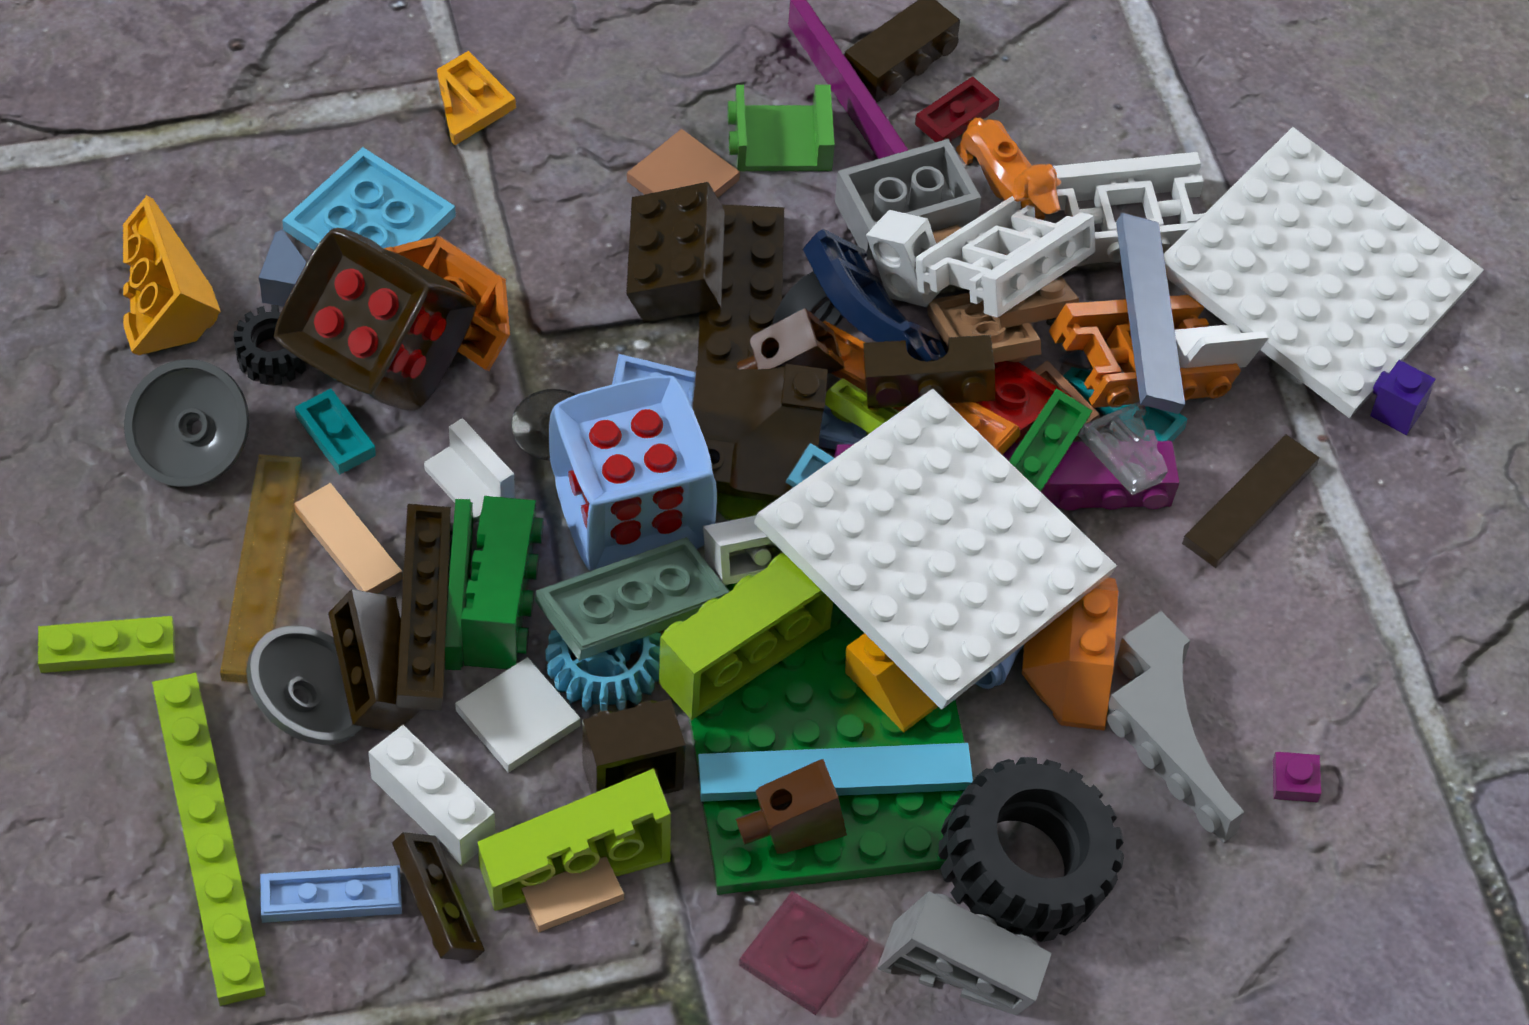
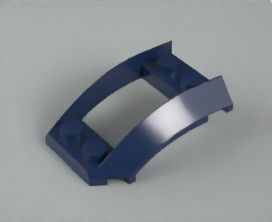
(863, 299)

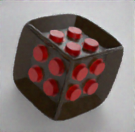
(374, 320)

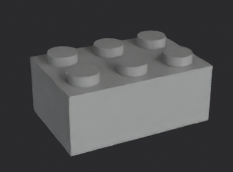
(914, 182)

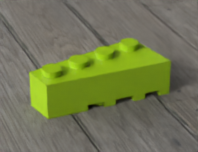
(620, 822)

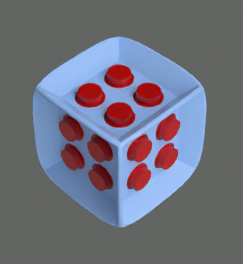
(631, 469)

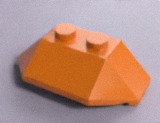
(491, 319)
(1074, 659)

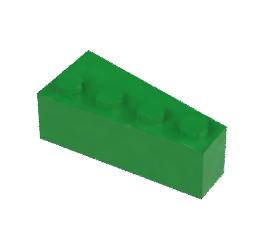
(499, 583)

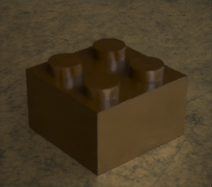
(634, 742)

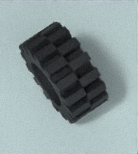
(260, 362)

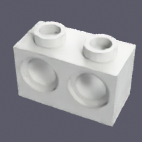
(895, 245)

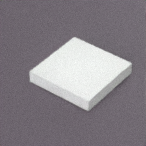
(518, 714)

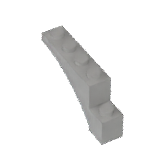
(1156, 722)

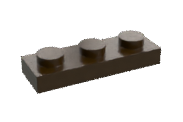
(438, 897)

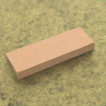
(348, 540)

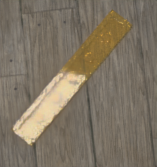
(261, 561)

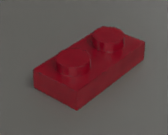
(955, 110)

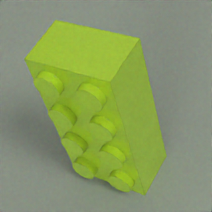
(741, 635)

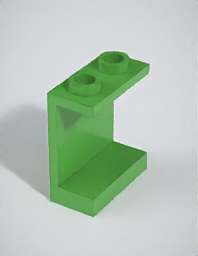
(782, 134)

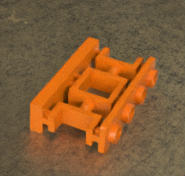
(1089, 323)

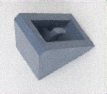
(280, 270)

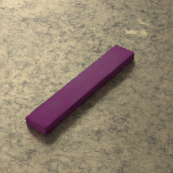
(843, 80)

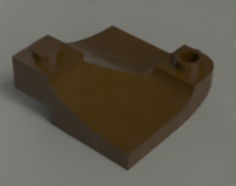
(758, 424)

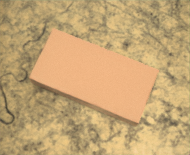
(572, 895)

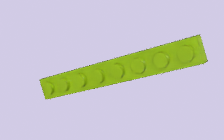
(208, 840)

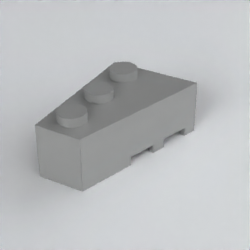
(966, 952)

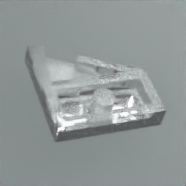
(1126, 447)

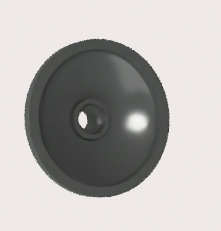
(162, 419)
(301, 685)

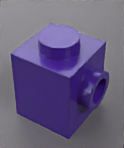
(1401, 396)

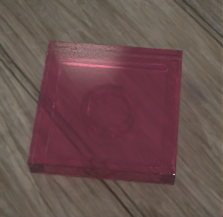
(803, 953)

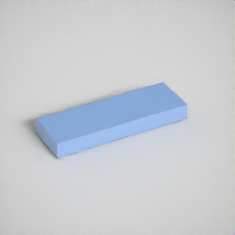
(330, 894)

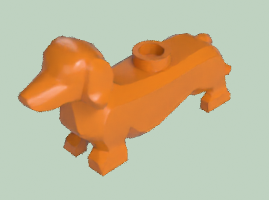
(1008, 168)

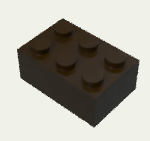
(675, 252)

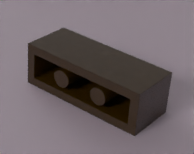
(904, 47)
(368, 654)

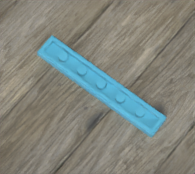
(851, 769)

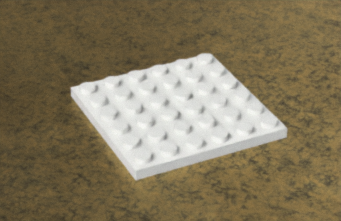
(1321, 268)
(935, 547)

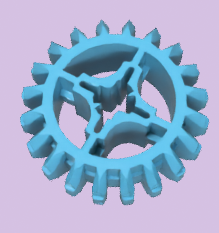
(604, 677)

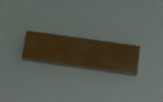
(1250, 500)

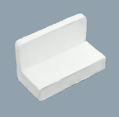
(1217, 345)
(470, 469)

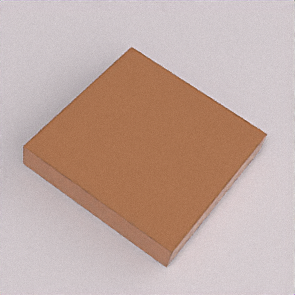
(682, 163)

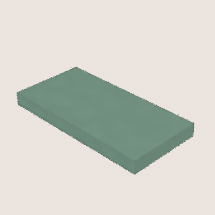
(630, 598)

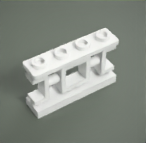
(1127, 183)
(1035, 257)

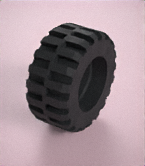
(1061, 809)

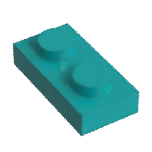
(335, 431)

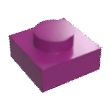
(1296, 777)

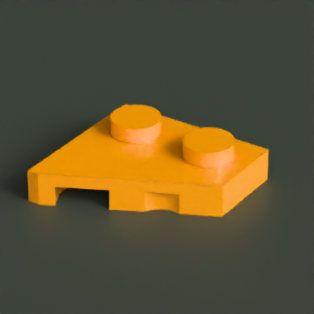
(471, 97)

